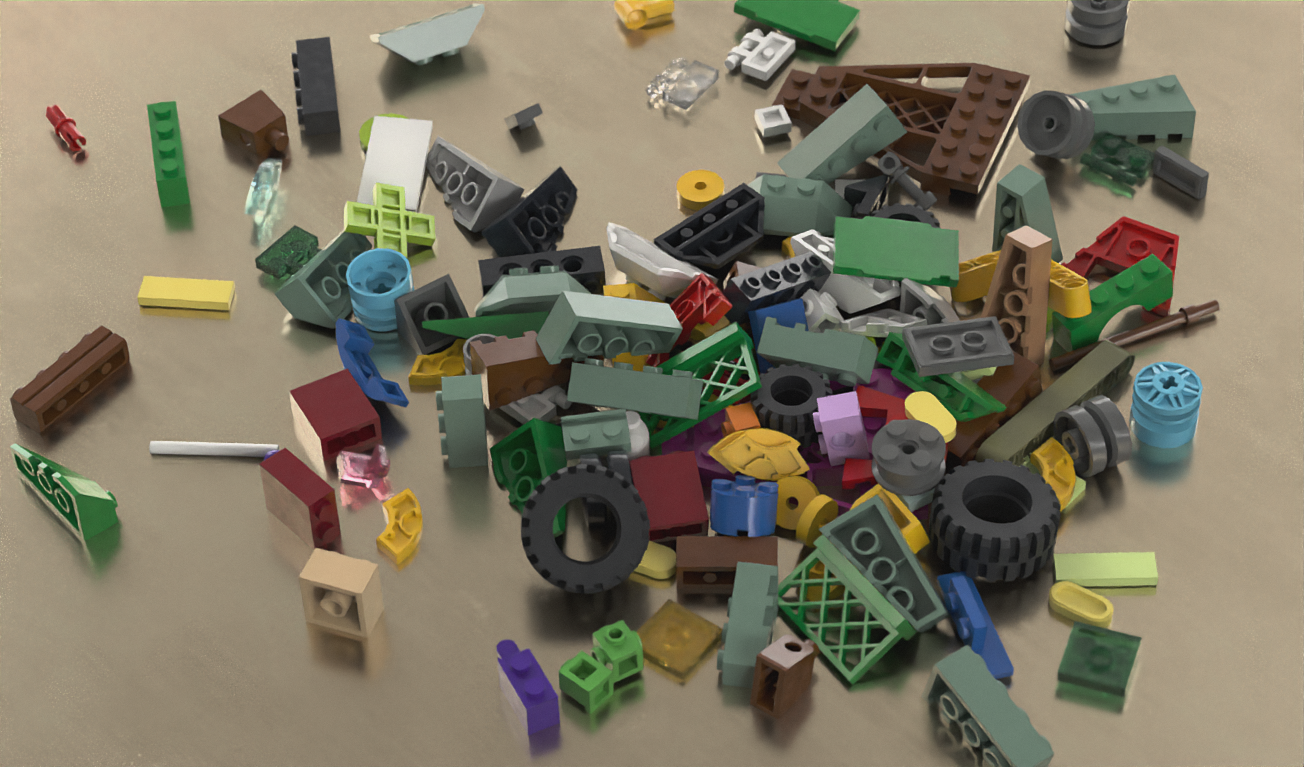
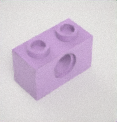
(841, 427)

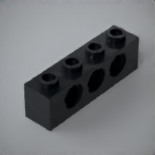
(580, 263)
(774, 285)

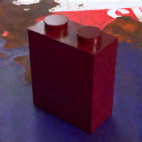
(335, 414)
(671, 494)
(300, 498)

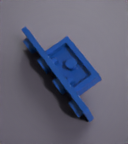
(974, 622)

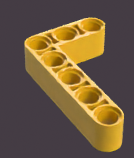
(1067, 290)

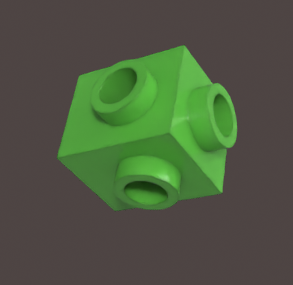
(618, 650)

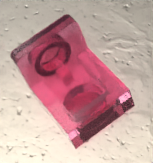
(363, 469)

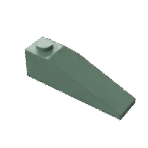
(320, 287)

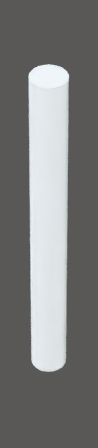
(213, 449)

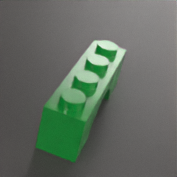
(168, 154)
(1142, 284)

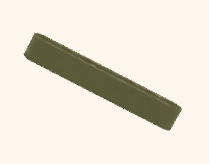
(1034, 423)

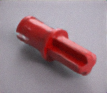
(65, 127)

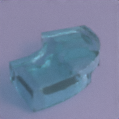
(263, 185)

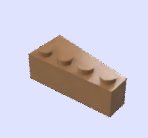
(1021, 292)

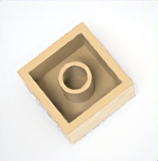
(341, 592)

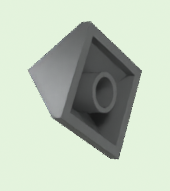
(430, 302)

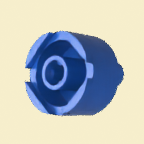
(743, 506)

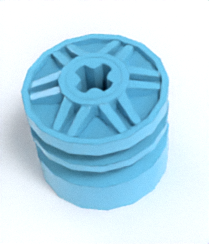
(374, 284)
(1165, 404)

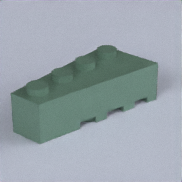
(1141, 108)
(844, 139)
(606, 326)
(635, 390)
(882, 554)
(985, 712)

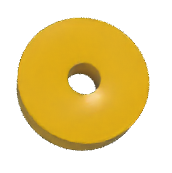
(699, 189)
(796, 487)
(816, 515)

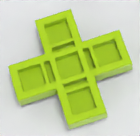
(389, 220)

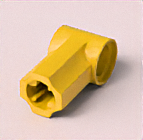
(636, 12)

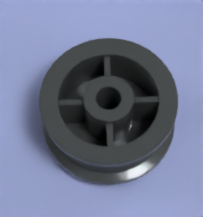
(908, 457)

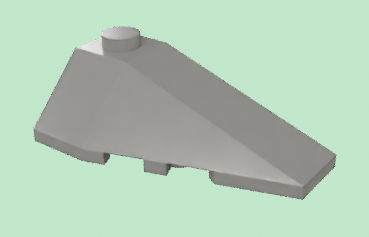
(470, 186)
(926, 304)

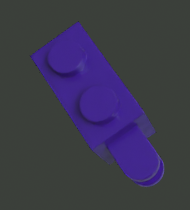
(526, 687)

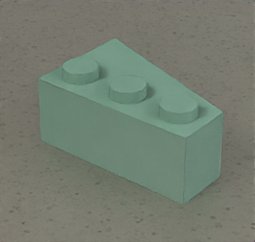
(1024, 201)
(834, 353)
(462, 421)
(750, 624)

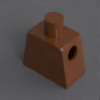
(255, 124)
(782, 674)

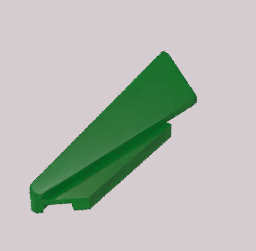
(953, 390)

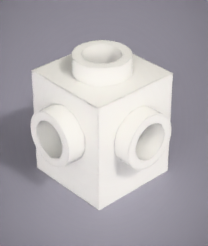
(821, 311)

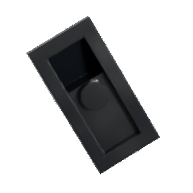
(867, 195)

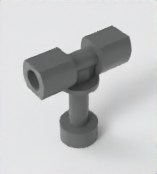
(892, 167)

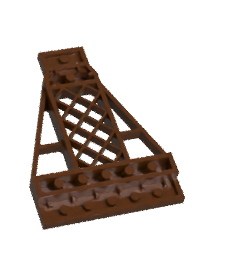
(961, 142)

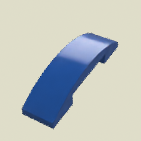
(353, 348)

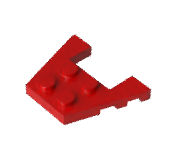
(1125, 245)
(695, 305)
(873, 404)

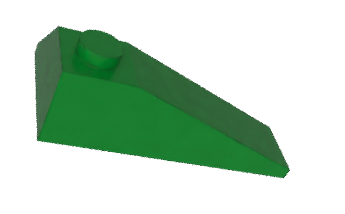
(498, 325)
(527, 459)
(71, 495)

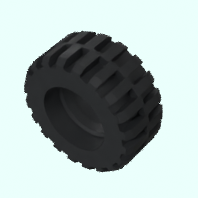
(630, 519)
(992, 548)

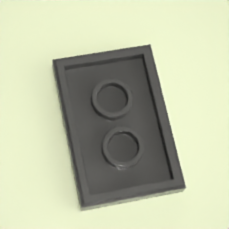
(957, 346)

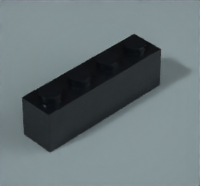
(317, 86)

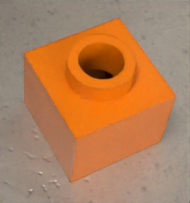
(739, 418)

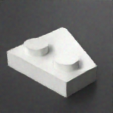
(881, 323)

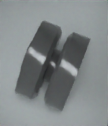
(1097, 20)
(1056, 124)
(1093, 435)

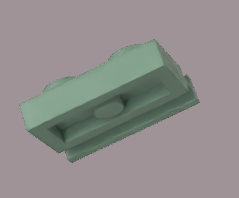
(595, 433)

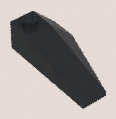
(534, 219)

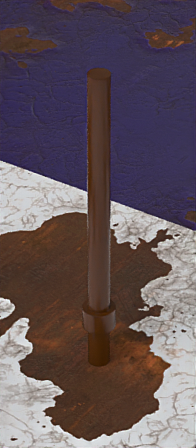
(1186, 315)

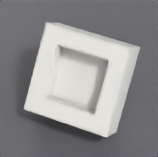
(773, 120)

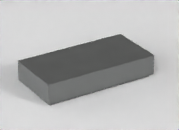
(1180, 172)

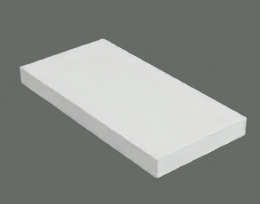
(396, 157)

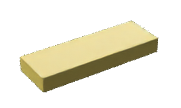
(186, 293)

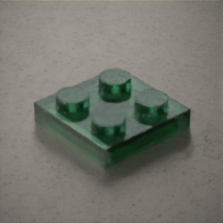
(1099, 659)

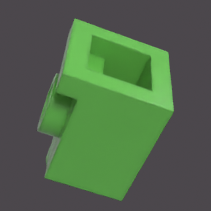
(586, 681)

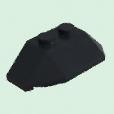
(718, 230)

